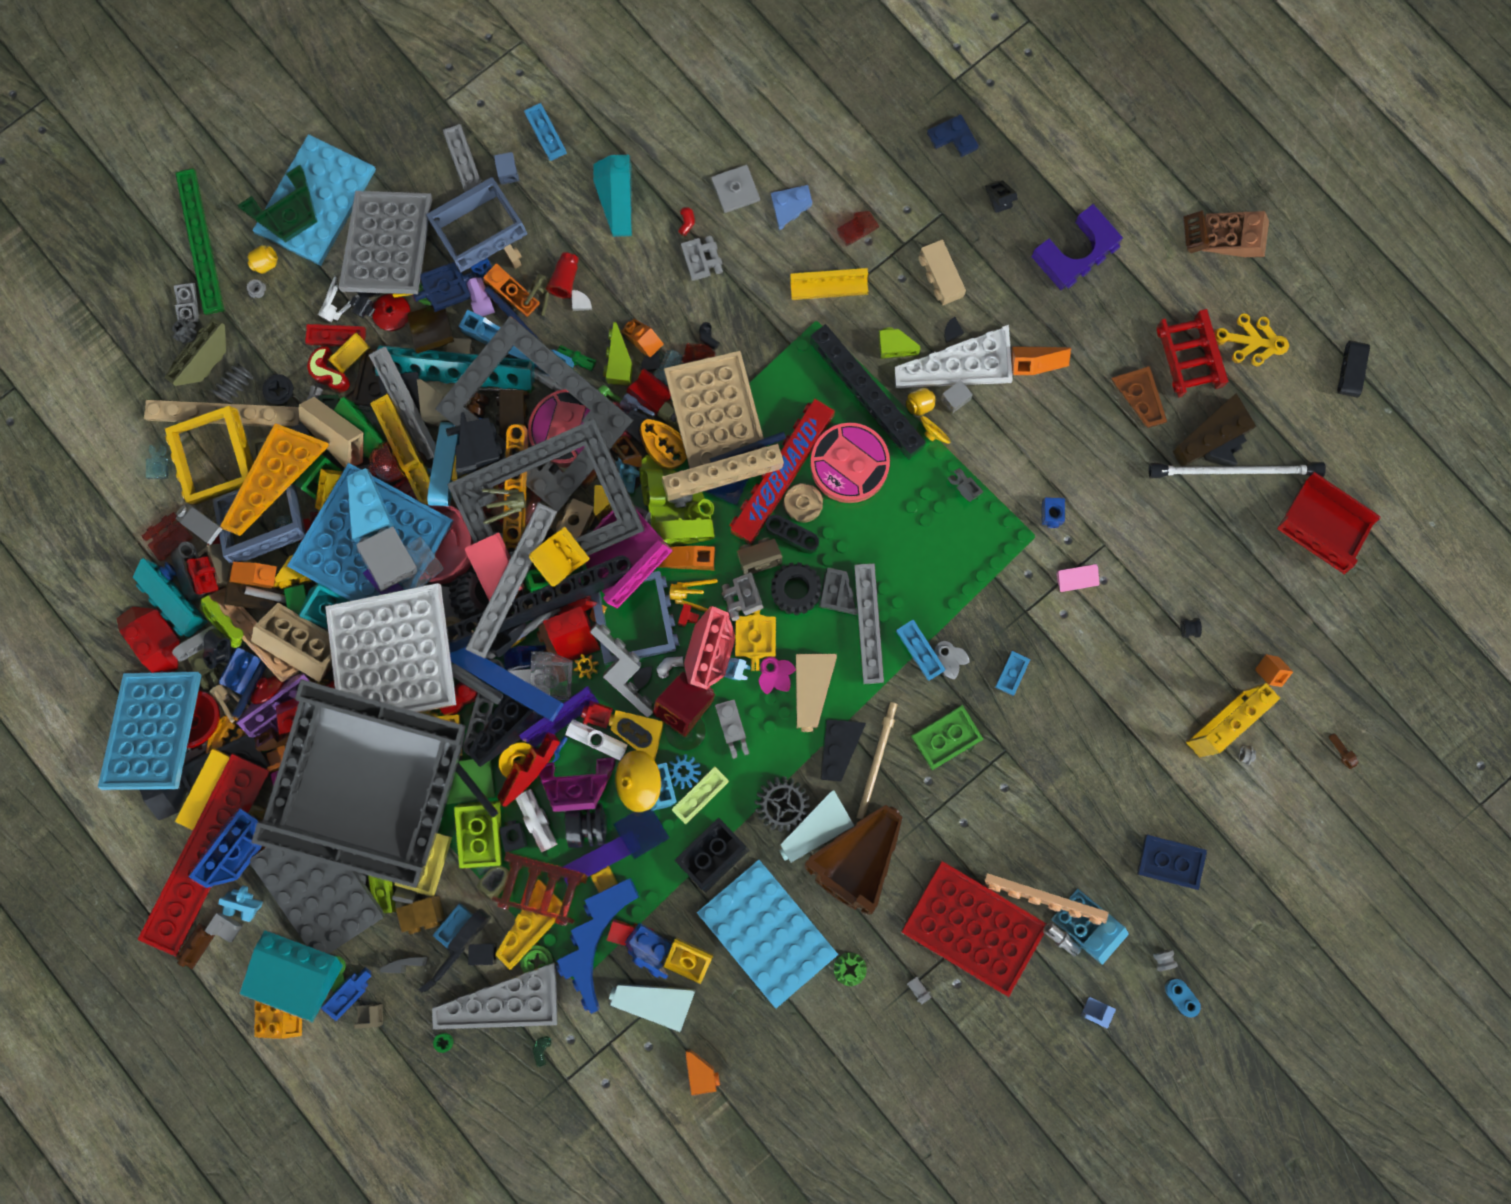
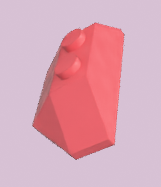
(709, 648)

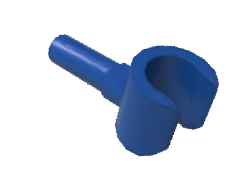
(562, 742)

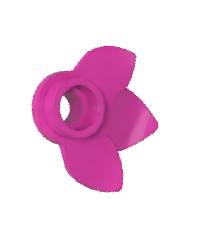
(777, 677)

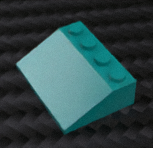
(289, 976)

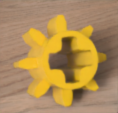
(584, 661)

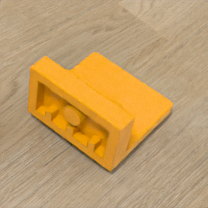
(275, 1023)

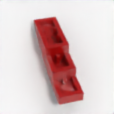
(524, 774)

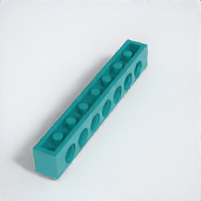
(447, 360)

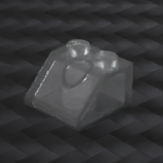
(551, 674)

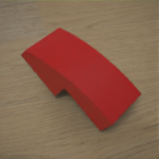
(620, 932)

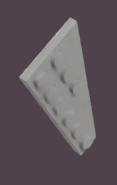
(515, 1002)

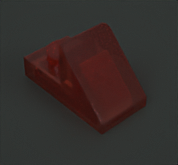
(858, 227)

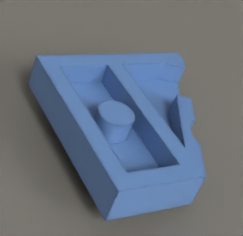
(790, 203)

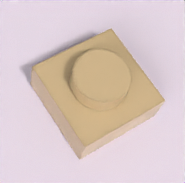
(513, 255)

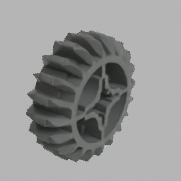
(798, 810)

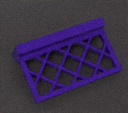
(571, 710)

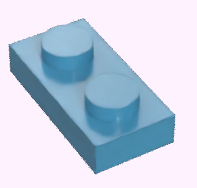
(1012, 673)

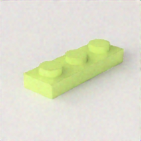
(700, 795)

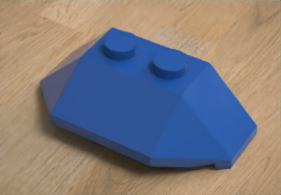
(228, 852)

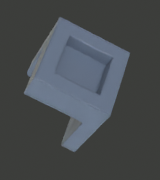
(506, 168)

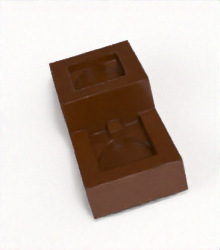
(270, 740)

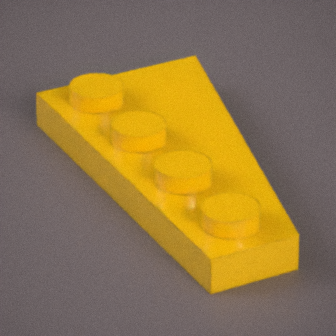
(527, 928)

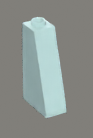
(819, 827)
(655, 1003)

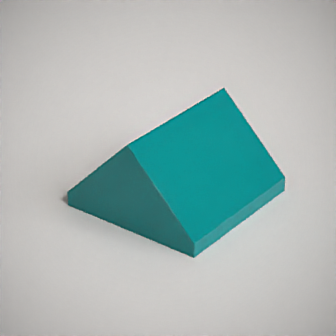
(315, 604)

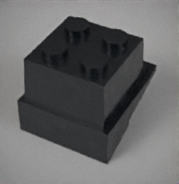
(476, 445)

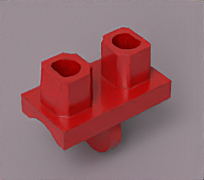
(202, 575)

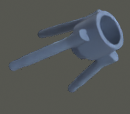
(630, 403)

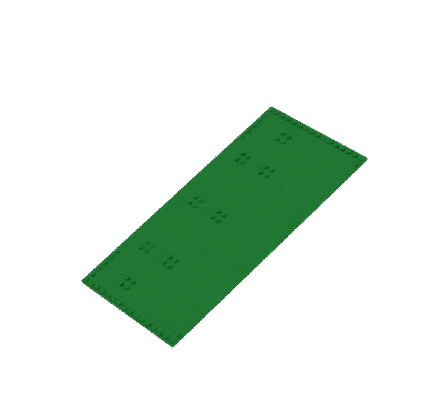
(929, 563)

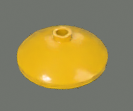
(638, 781)

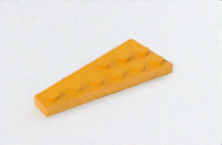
(277, 466)

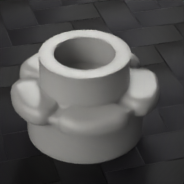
(252, 285)
(1247, 754)

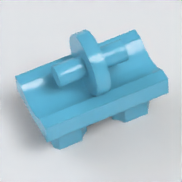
(628, 474)
(241, 901)

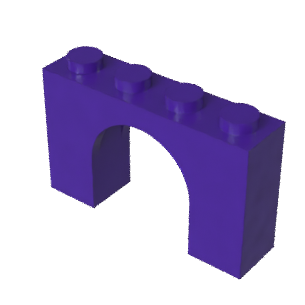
(1064, 270)

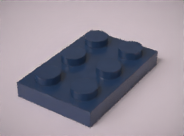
(1172, 862)

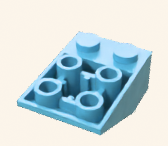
(1095, 939)

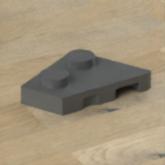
(837, 593)

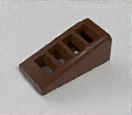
(1200, 245)

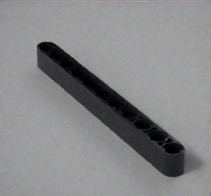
(538, 599)

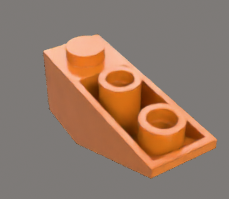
(510, 290)
(1038, 359)
(690, 558)

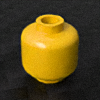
(262, 259)
(920, 401)

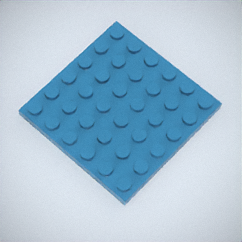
(331, 554)

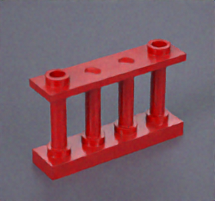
(1206, 340)

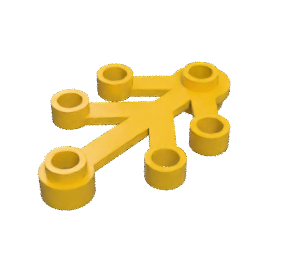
(1254, 340)

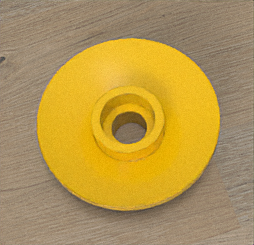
(933, 431)
(507, 757)

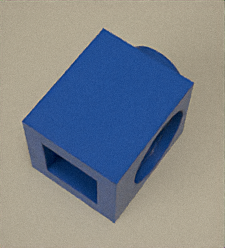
(1056, 504)

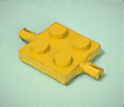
(755, 637)

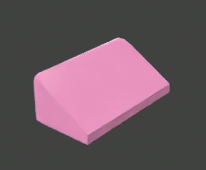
(1078, 578)

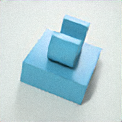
(735, 669)

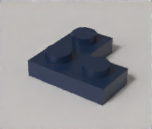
(954, 131)

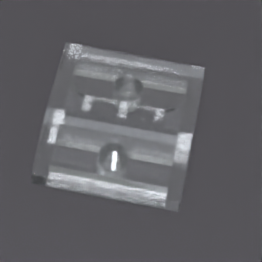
(425, 562)

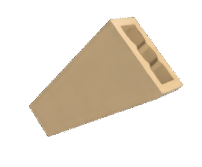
(326, 425)
(812, 684)

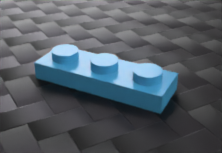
(545, 132)
(920, 650)

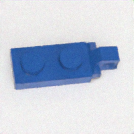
(346, 994)

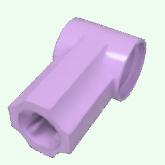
(481, 301)

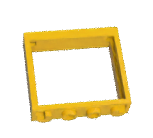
(240, 448)
(1233, 720)

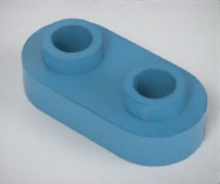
(1182, 998)

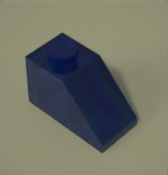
(520, 657)

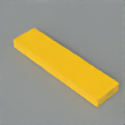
(202, 789)

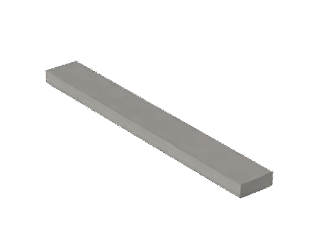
(510, 581)

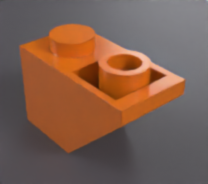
(642, 337)

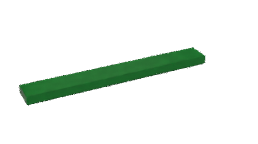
(199, 241)

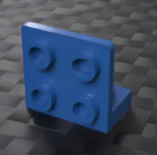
(648, 949)

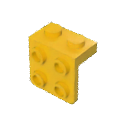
(558, 556)

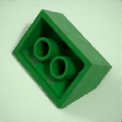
(352, 413)

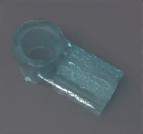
(671, 359)

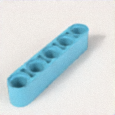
(442, 468)

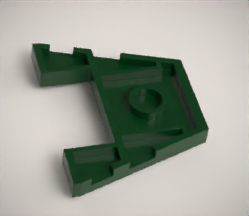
(290, 214)

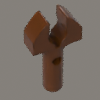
(1348, 758)

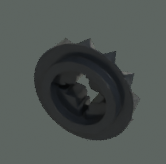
(272, 384)

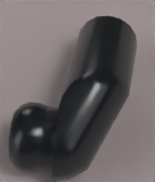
(706, 336)

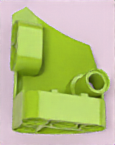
(674, 524)

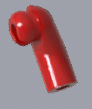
(689, 220)

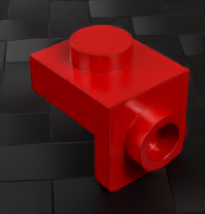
(596, 714)

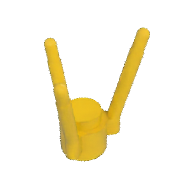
(679, 592)

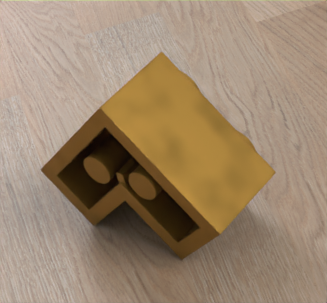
(423, 913)

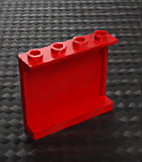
(1328, 522)

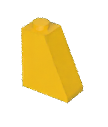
(653, 726)

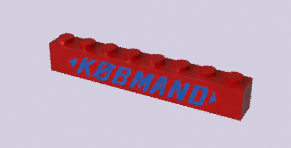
(775, 483)

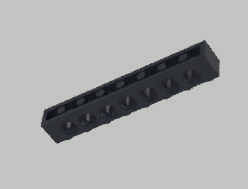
(867, 392)

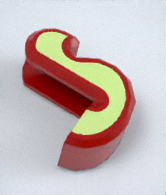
(317, 369)

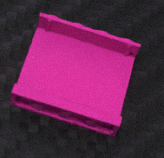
(643, 550)

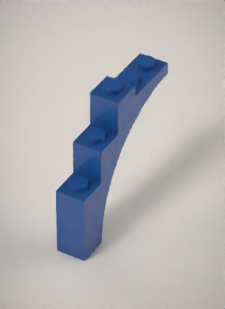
(586, 936)

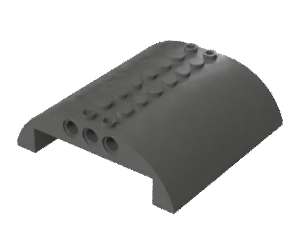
(361, 784)

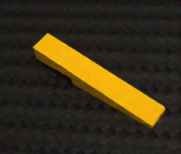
(402, 447)

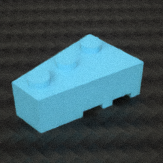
(366, 505)

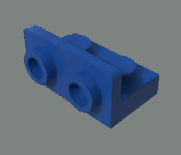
(239, 670)

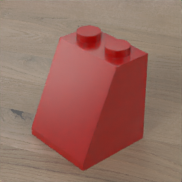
(571, 634)

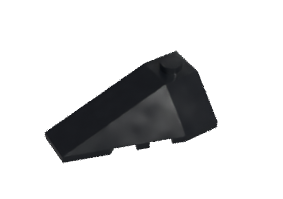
(502, 730)

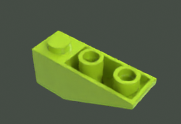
(619, 363)

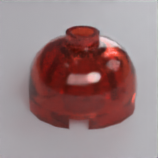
(385, 464)

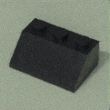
(712, 855)

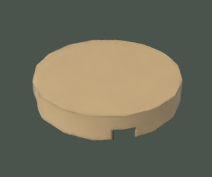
(803, 503)

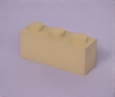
(942, 272)

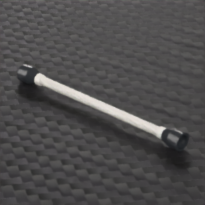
(1160, 470)

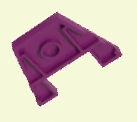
(576, 791)

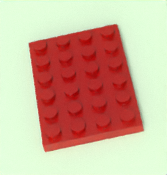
(974, 928)

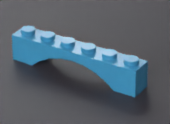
(484, 330)

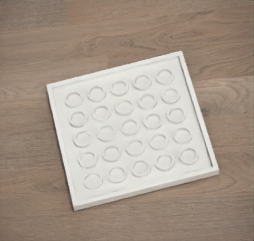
(393, 649)

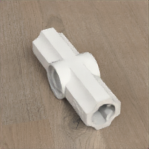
(585, 733)
(536, 820)

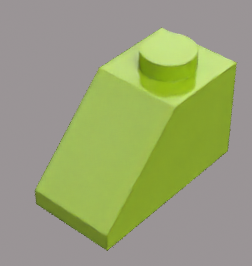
(895, 344)

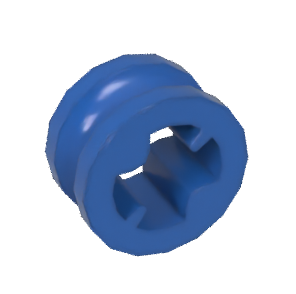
(168, 571)

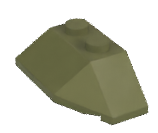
(199, 356)

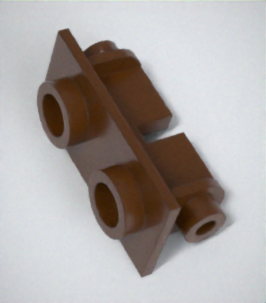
(194, 947)

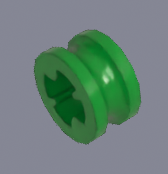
(446, 1036)

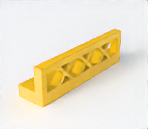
(829, 284)

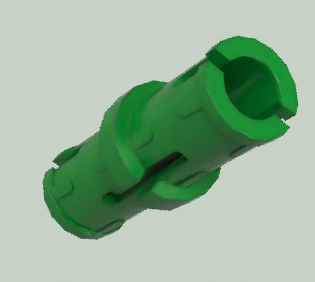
(578, 358)

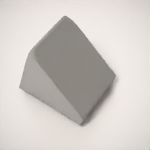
(405, 895)

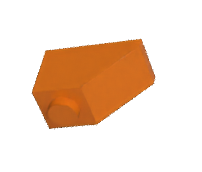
(253, 574)
(701, 1074)

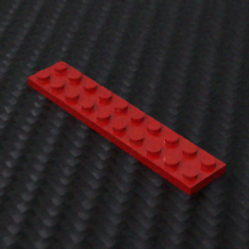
(181, 895)

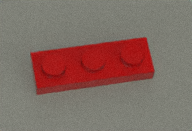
(331, 334)

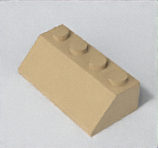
(294, 641)

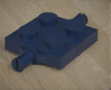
(444, 287)

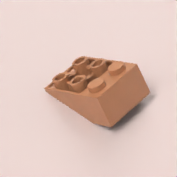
(1237, 233)

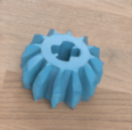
(689, 766)

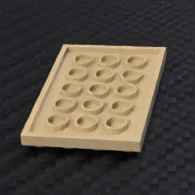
(713, 406)

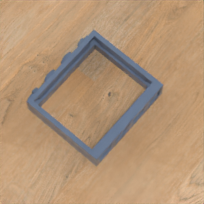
(467, 202)
(263, 543)
(668, 622)

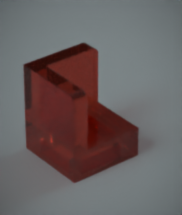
(697, 352)

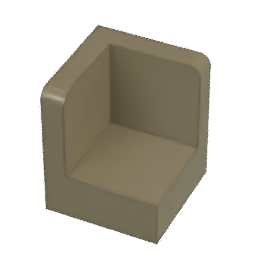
(369, 1016)

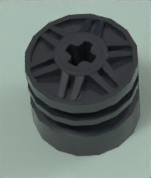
(584, 825)

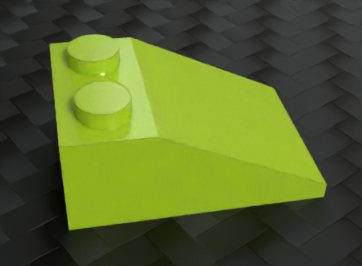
(478, 835)

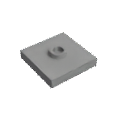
(735, 188)

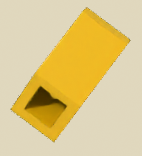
(288, 576)

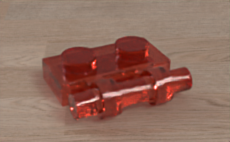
(165, 543)

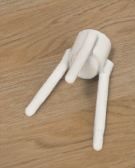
(327, 310)

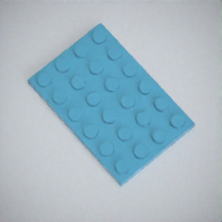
(332, 185)
(150, 731)
(767, 933)

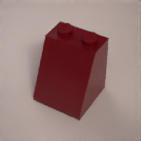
(682, 704)

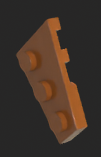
(1142, 395)

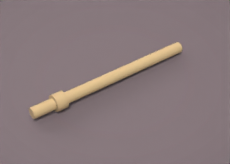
(888, 723)

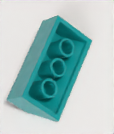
(168, 598)

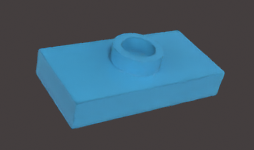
(452, 925)

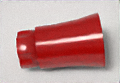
(563, 276)

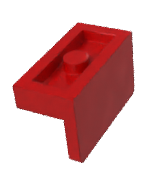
(649, 391)

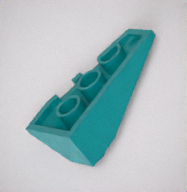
(614, 187)

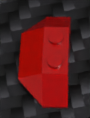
(150, 638)

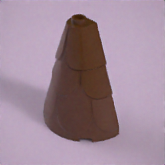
(858, 860)

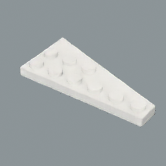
(972, 361)

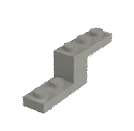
(622, 669)

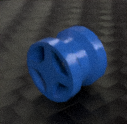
(481, 273)

